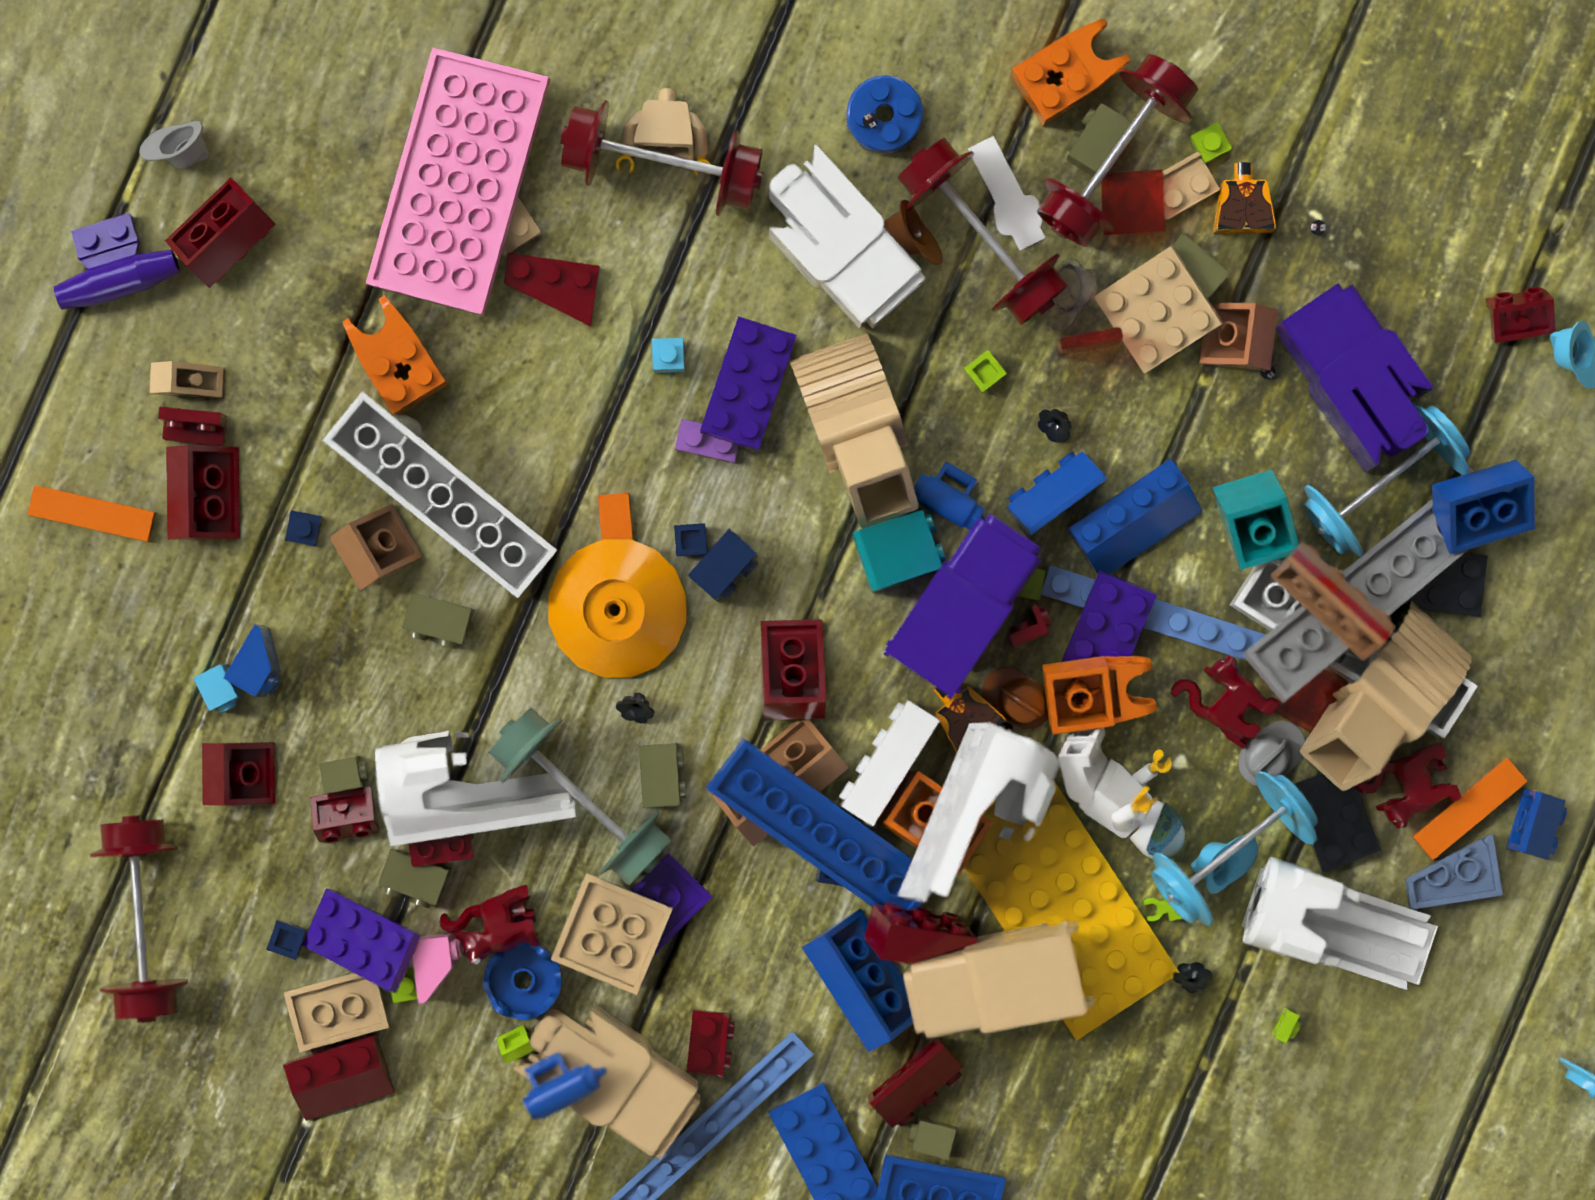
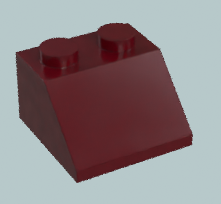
(238, 773)

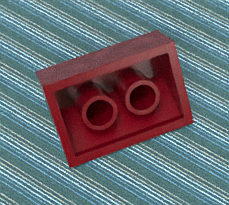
(220, 232)
(203, 492)
(339, 1077)
(915, 1083)

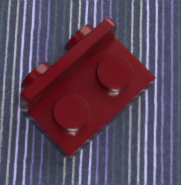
(1521, 314)
(193, 426)
(1024, 632)
(344, 815)
(441, 850)
(709, 1041)

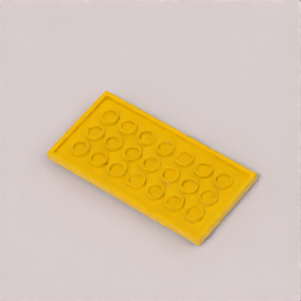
(1067, 878)

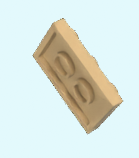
(335, 1010)

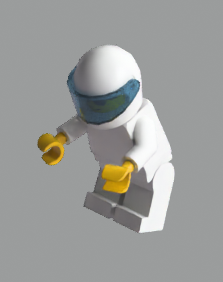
(1120, 799)

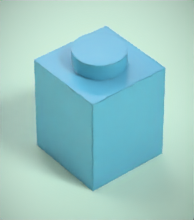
(668, 355)
(217, 691)

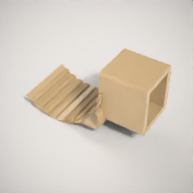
(858, 427)
(1388, 703)

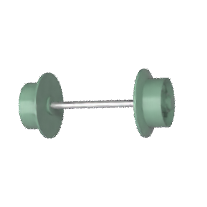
(522, 741)

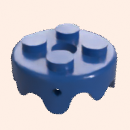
(888, 136)
(519, 1002)

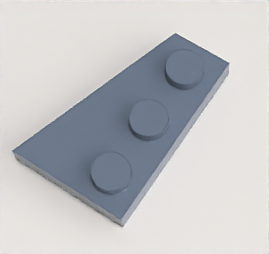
(1458, 877)

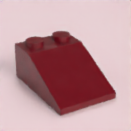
(793, 670)

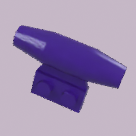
(112, 265)

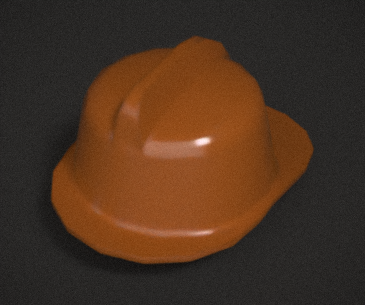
(913, 234)
(1016, 697)

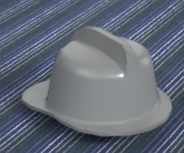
(176, 144)
(1272, 751)

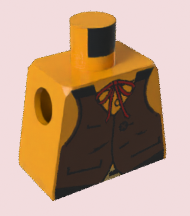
(1244, 204)
(964, 709)

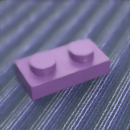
(694, 442)

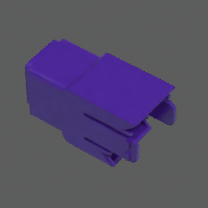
(1357, 374)
(965, 605)

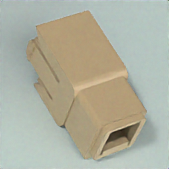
(998, 982)
(640, 1093)

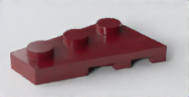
(557, 283)

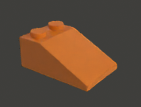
(912, 807)

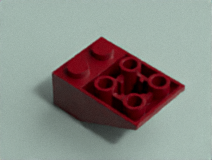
(914, 934)

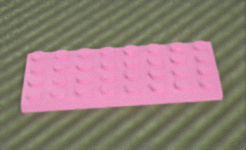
(458, 181)

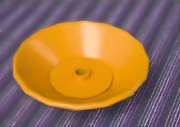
(649, 604)

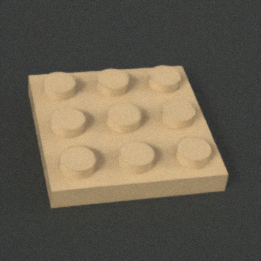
(1158, 309)
(611, 933)

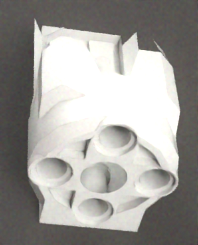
(985, 767)
(426, 805)
(1331, 924)

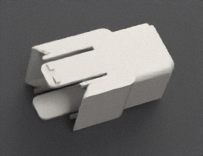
(841, 241)

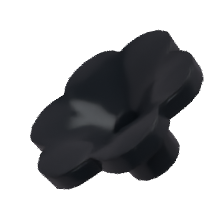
(1055, 424)
(635, 708)
(1192, 976)

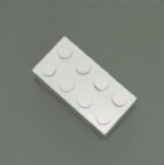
(889, 763)

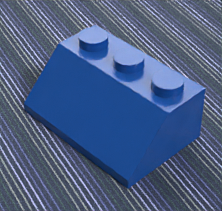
(1054, 492)
(1484, 506)

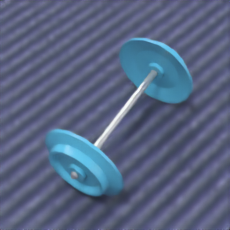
(1330, 523)
(1289, 807)

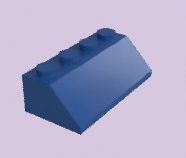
(1135, 519)
(862, 984)

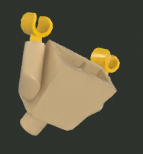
(667, 129)

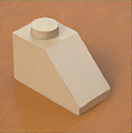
(186, 379)

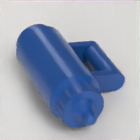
(947, 500)
(562, 1090)

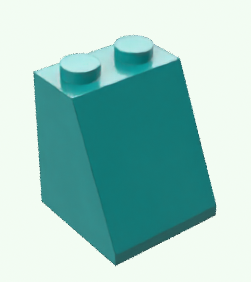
(1256, 519)
(898, 550)

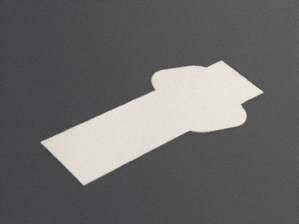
(1013, 211)

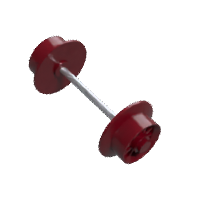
(1162, 88)
(585, 139)
(931, 171)
(141, 998)

